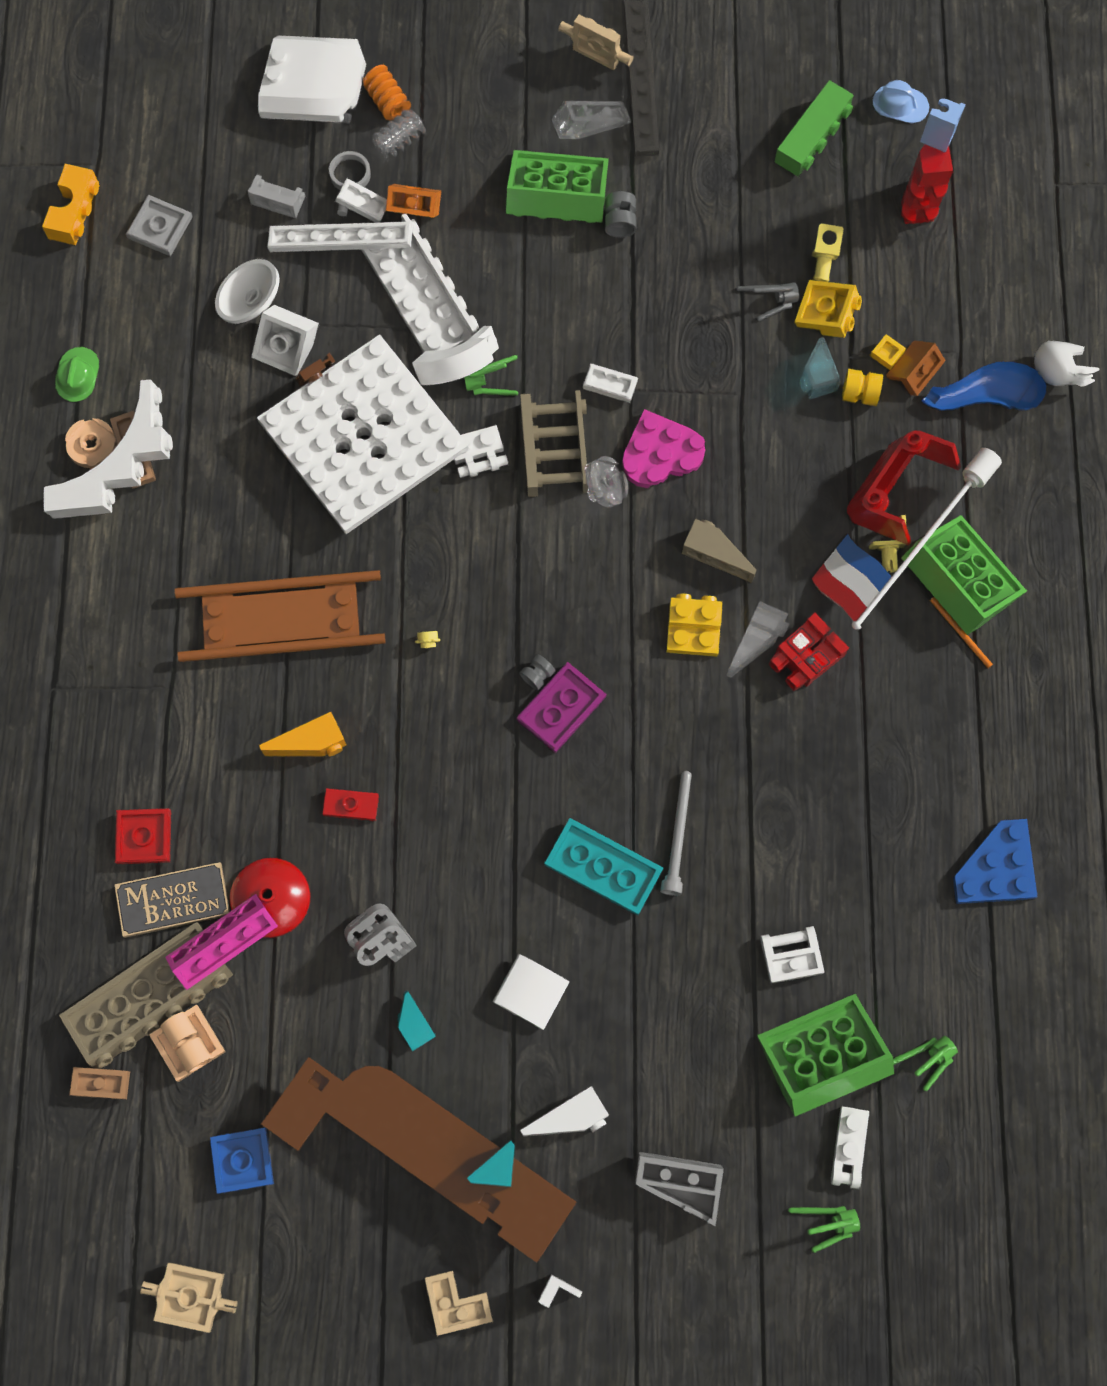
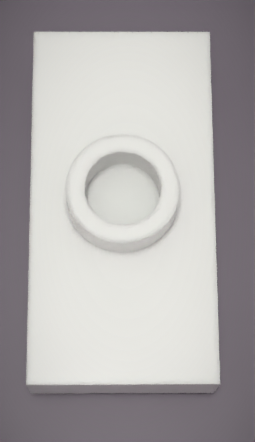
(362, 201)
(610, 383)

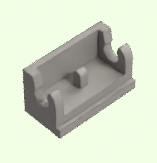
(275, 197)

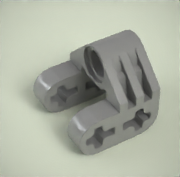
(381, 937)

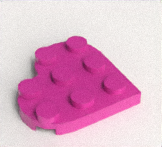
(661, 449)

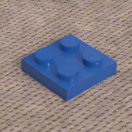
(241, 1160)

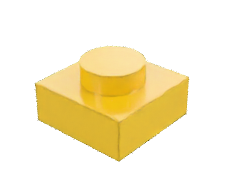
(888, 352)

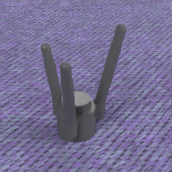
(784, 293)

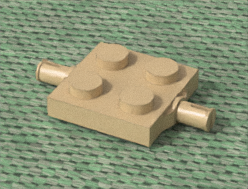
(596, 42)
(189, 1297)

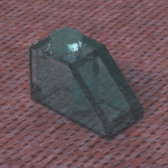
(820, 372)

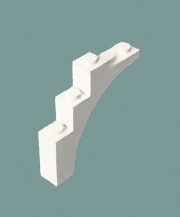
(122, 468)

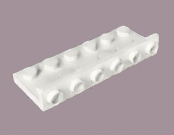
(423, 293)

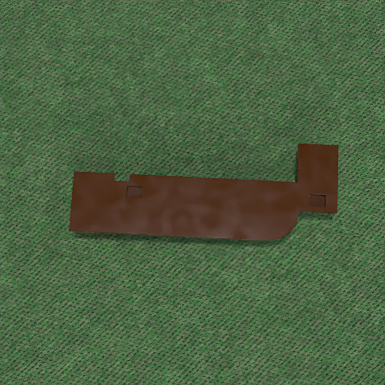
(425, 1143)

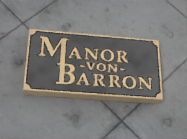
(172, 900)

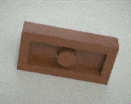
(917, 366)

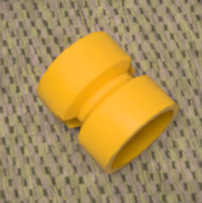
(862, 387)

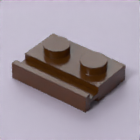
(314, 371)

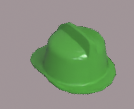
(77, 374)

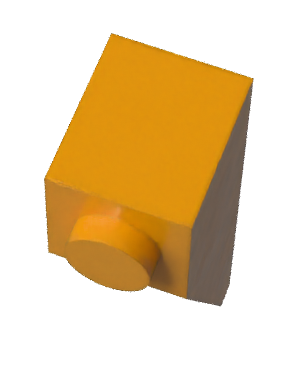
(310, 739)

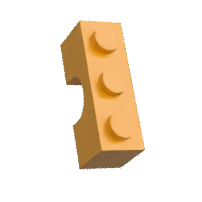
(67, 222)

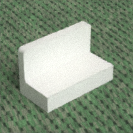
(551, 1289)

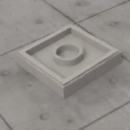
(159, 225)

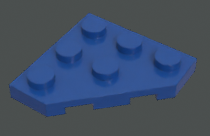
(999, 867)

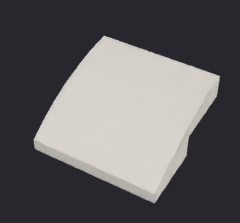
(531, 991)

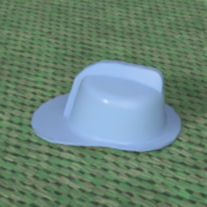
(901, 102)

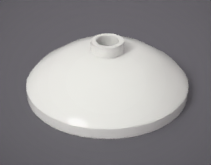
(247, 291)

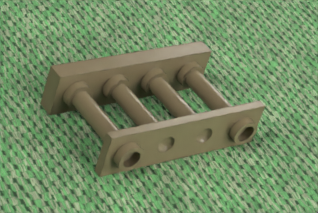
(533, 433)

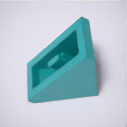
(497, 1169)

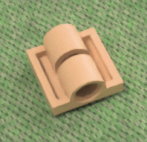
(187, 1042)

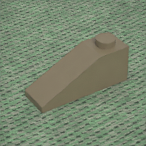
(713, 548)

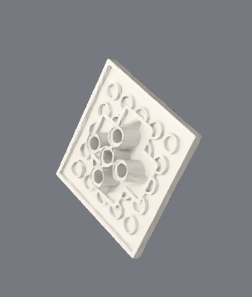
(372, 389)

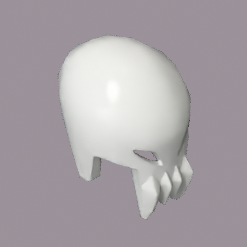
(1057, 367)

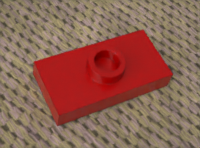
(350, 804)

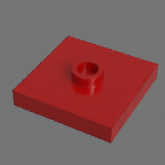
(143, 836)

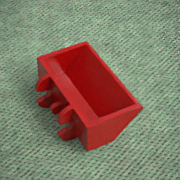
(926, 185)

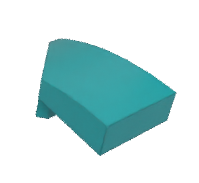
(413, 1024)

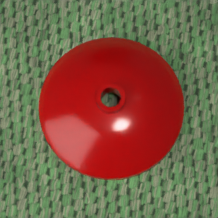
(289, 892)

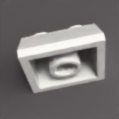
(284, 339)

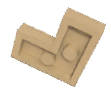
(451, 1312)

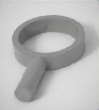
(349, 155)

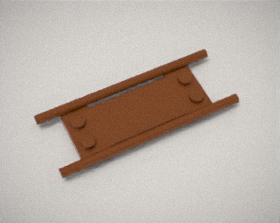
(281, 619)

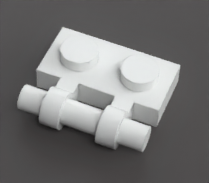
(481, 444)

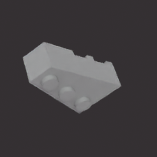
(683, 1182)

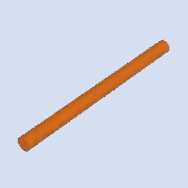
(963, 635)

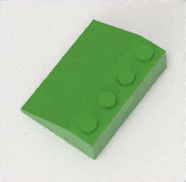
(557, 186)
(964, 575)
(826, 1054)

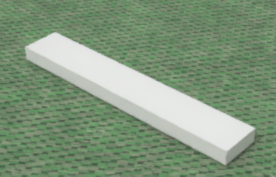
(340, 236)

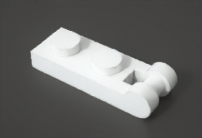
(850, 1146)

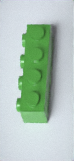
(814, 128)

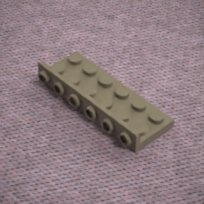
(135, 1003)

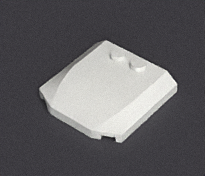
(311, 78)

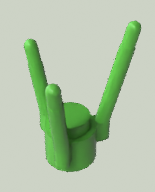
(477, 379)
(941, 1051)
(844, 1223)

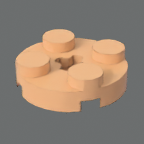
(90, 430)

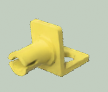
(826, 253)
(889, 551)

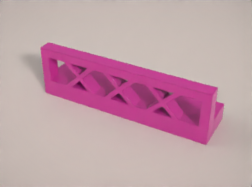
(222, 942)

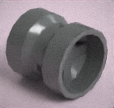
(537, 672)

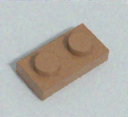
(100, 1083)

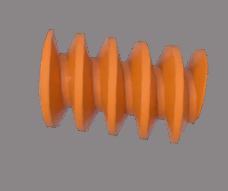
(385, 92)

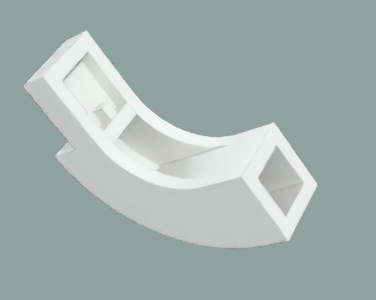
(457, 362)

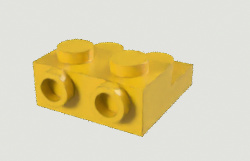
(828, 308)
(694, 625)

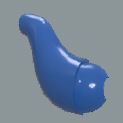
(997, 383)

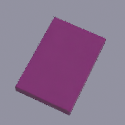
(561, 707)

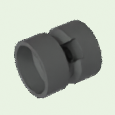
(620, 214)

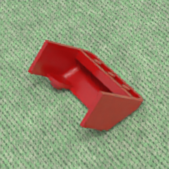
(872, 500)

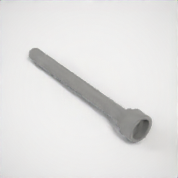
(672, 884)

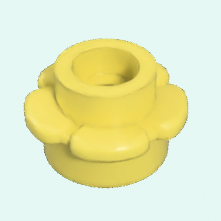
(427, 639)

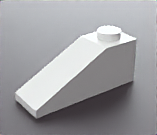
(575, 1115)

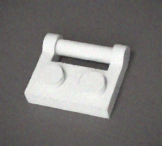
(793, 963)

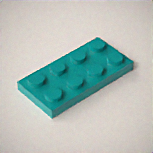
(603, 866)

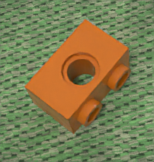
(413, 200)

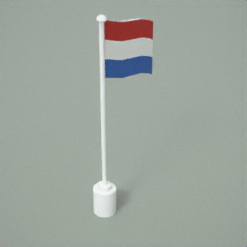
(859, 581)

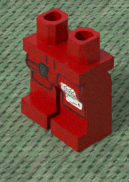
(800, 658)

